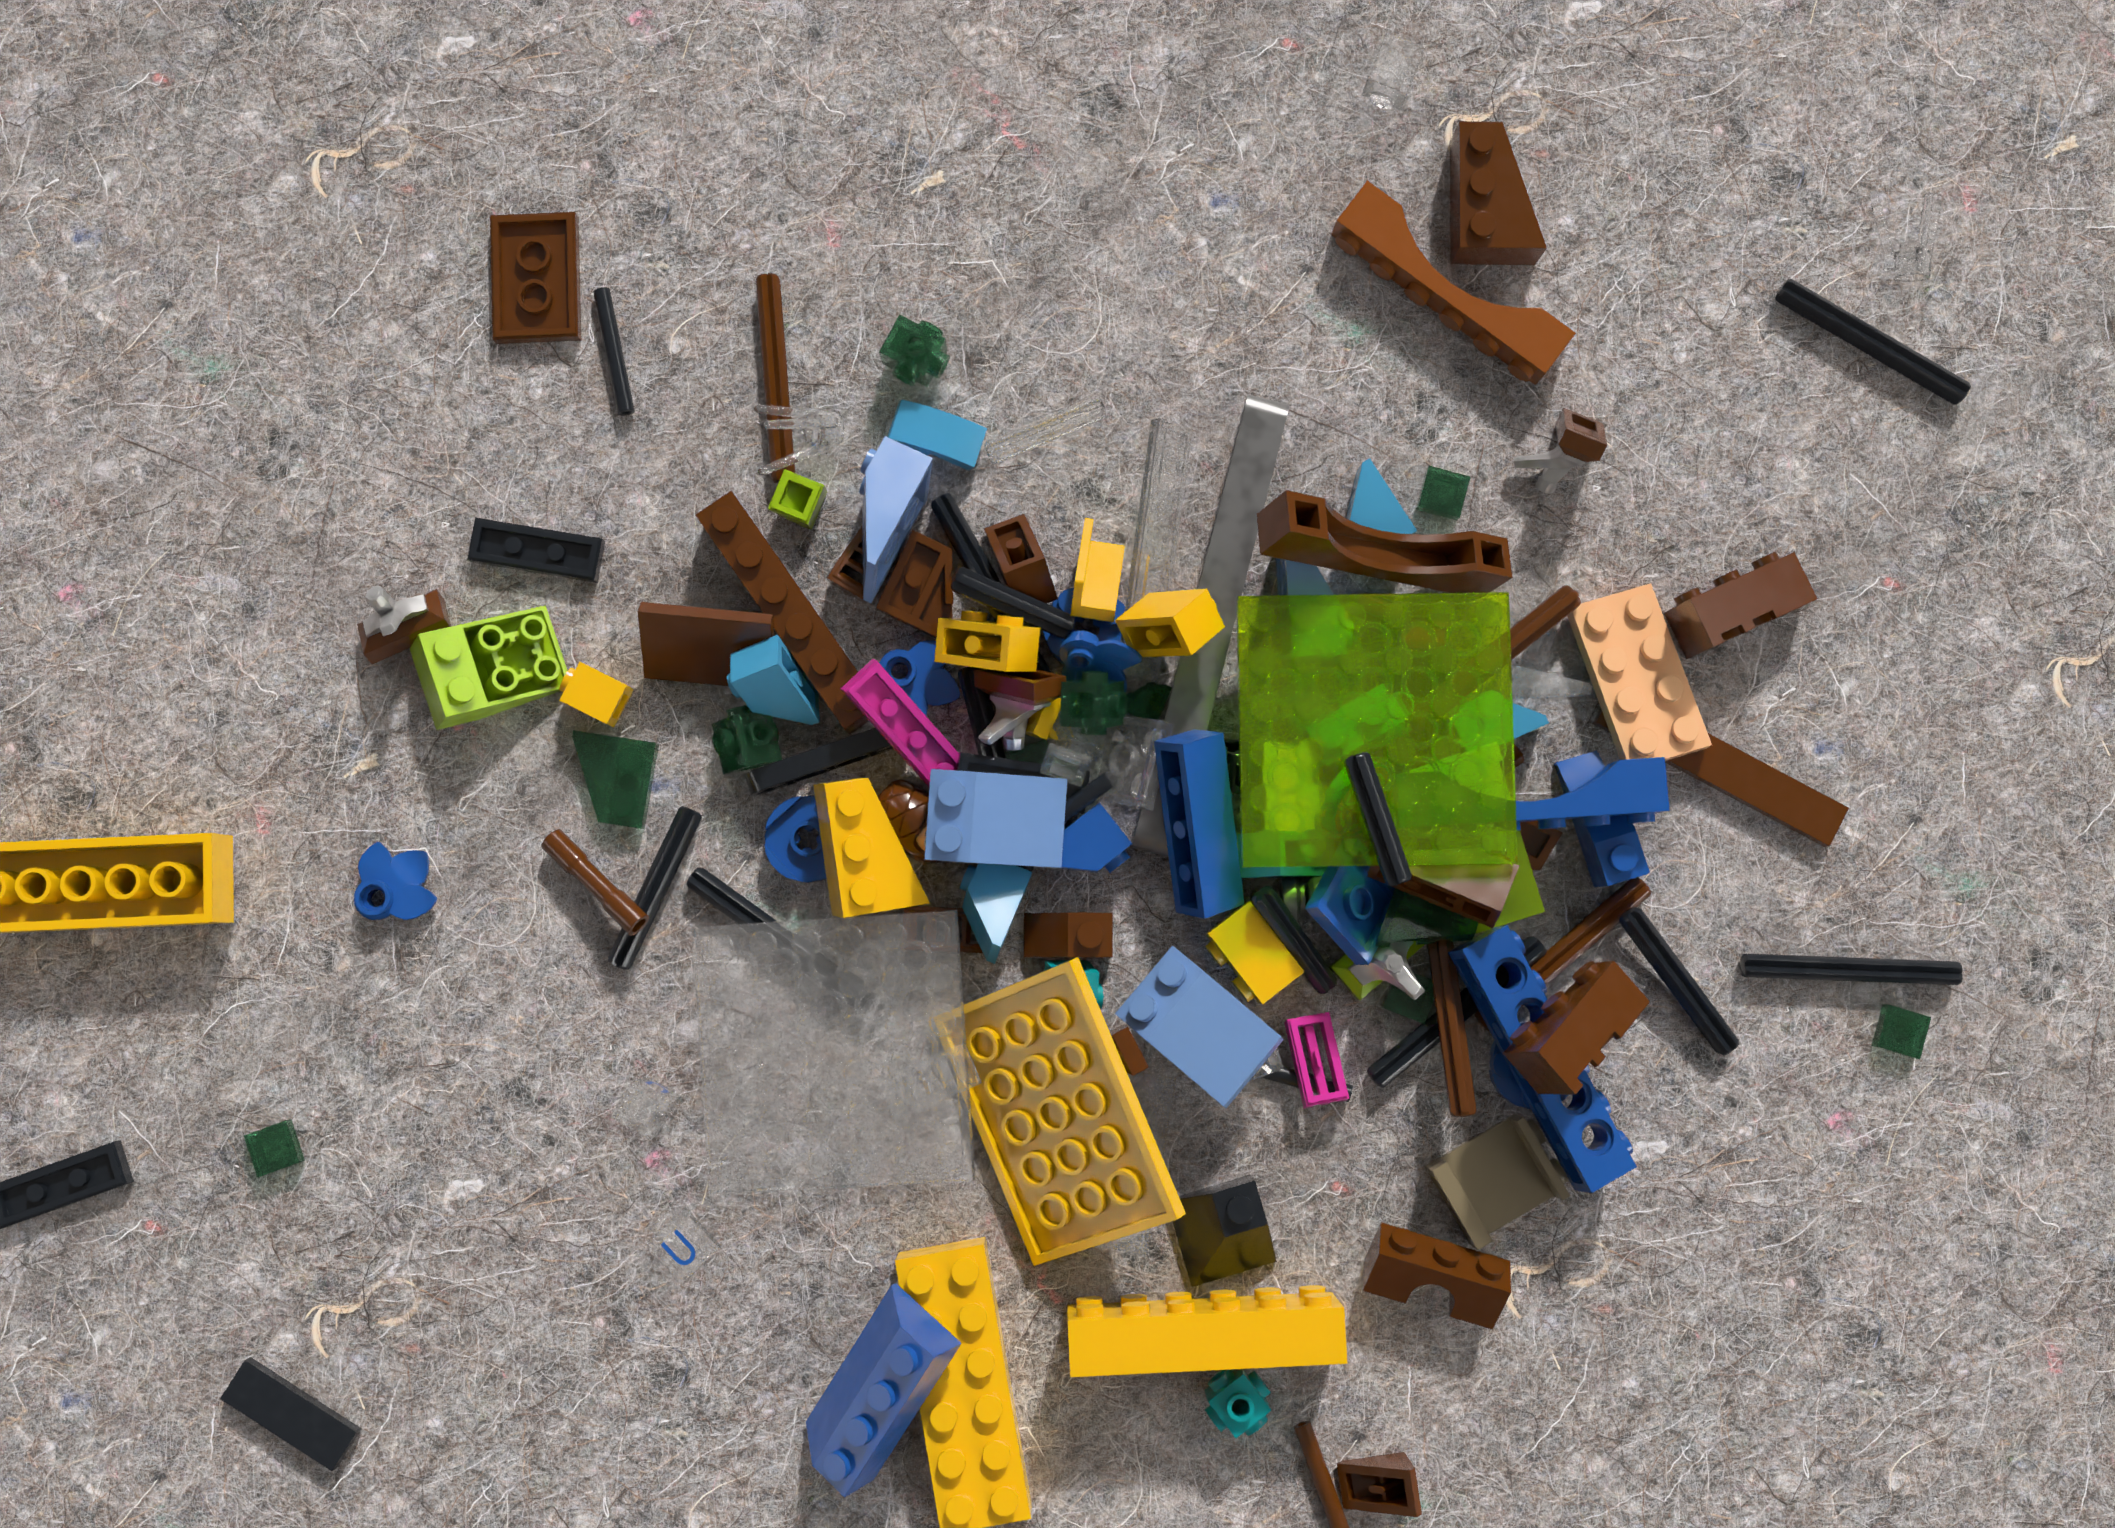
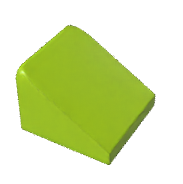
(798, 499)

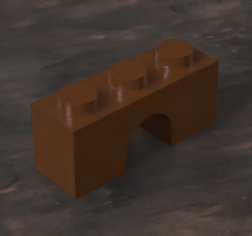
(1405, 1260)

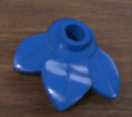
(1086, 652)
(926, 680)
(398, 879)

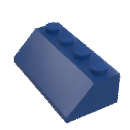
(877, 1391)

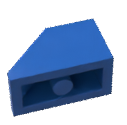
(1094, 843)

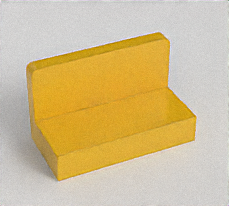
(1096, 577)

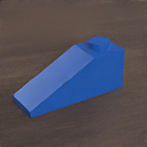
(1612, 850)

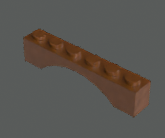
(1313, 533)
(780, 595)

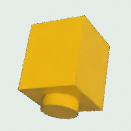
(594, 693)

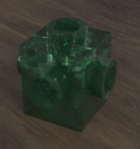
(915, 351)
(1093, 703)
(745, 740)

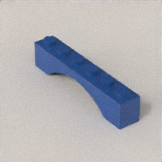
(1620, 789)

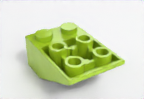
(488, 665)

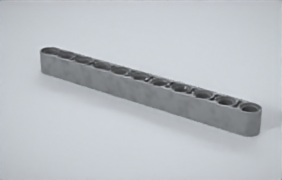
(1224, 577)

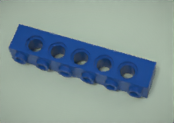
(1563, 1126)

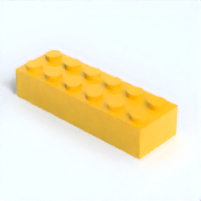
(116, 882)
(1206, 1332)
(971, 1409)

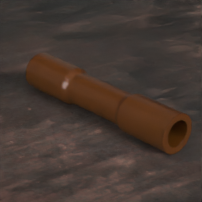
(613, 900)

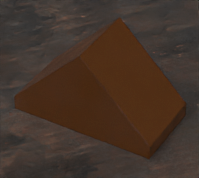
(1380, 1485)

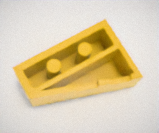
(862, 852)

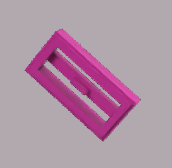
(1299, 1062)

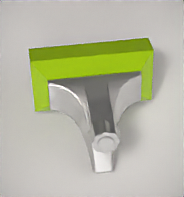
(1386, 965)

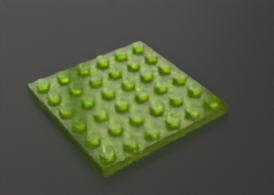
(1388, 676)

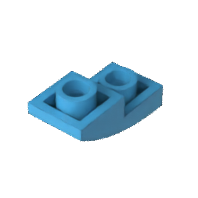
(937, 433)

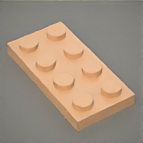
(1638, 676)

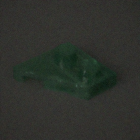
(617, 776)
(1421, 921)

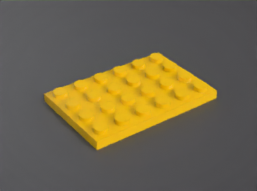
(1063, 1117)

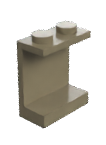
(1497, 1178)

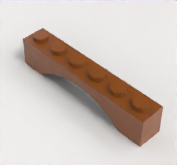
(1520, 337)

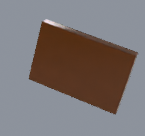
(535, 277)
(696, 641)

